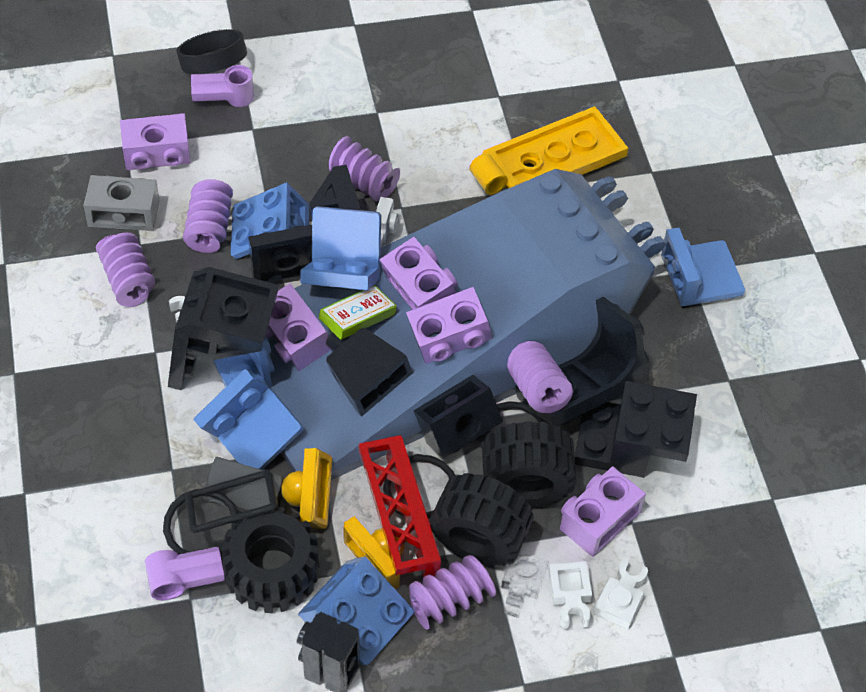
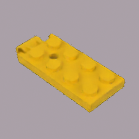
(571, 145)

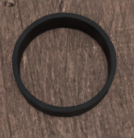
(194, 63)

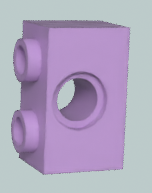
(155, 141)

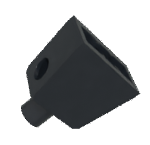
(366, 368)

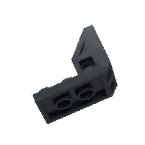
(282, 254)
(219, 320)

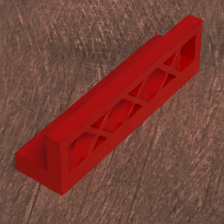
(407, 502)

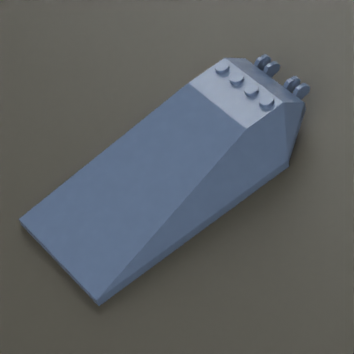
(537, 269)

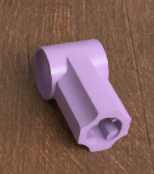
(233, 86)
(173, 573)

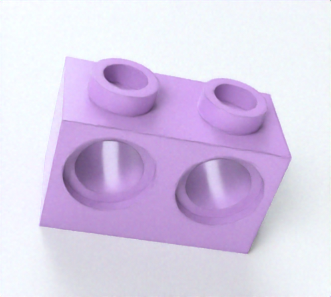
(415, 281)
(446, 317)
(297, 325)
(608, 514)

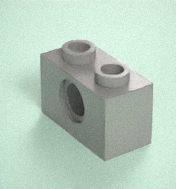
(121, 203)

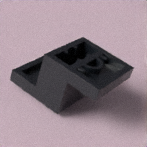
(644, 424)

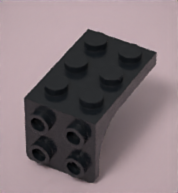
(603, 366)

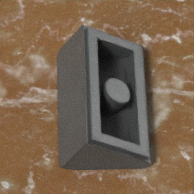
(244, 496)

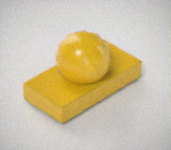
(310, 488)
(371, 546)

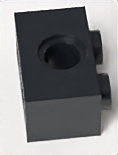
(458, 416)

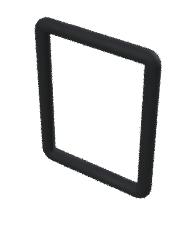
(236, 517)

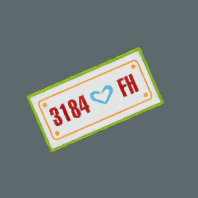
(357, 312)

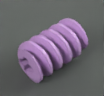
(366, 171)
(208, 215)
(126, 268)
(539, 377)
(449, 588)

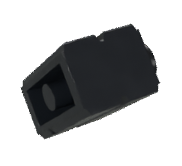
(329, 652)

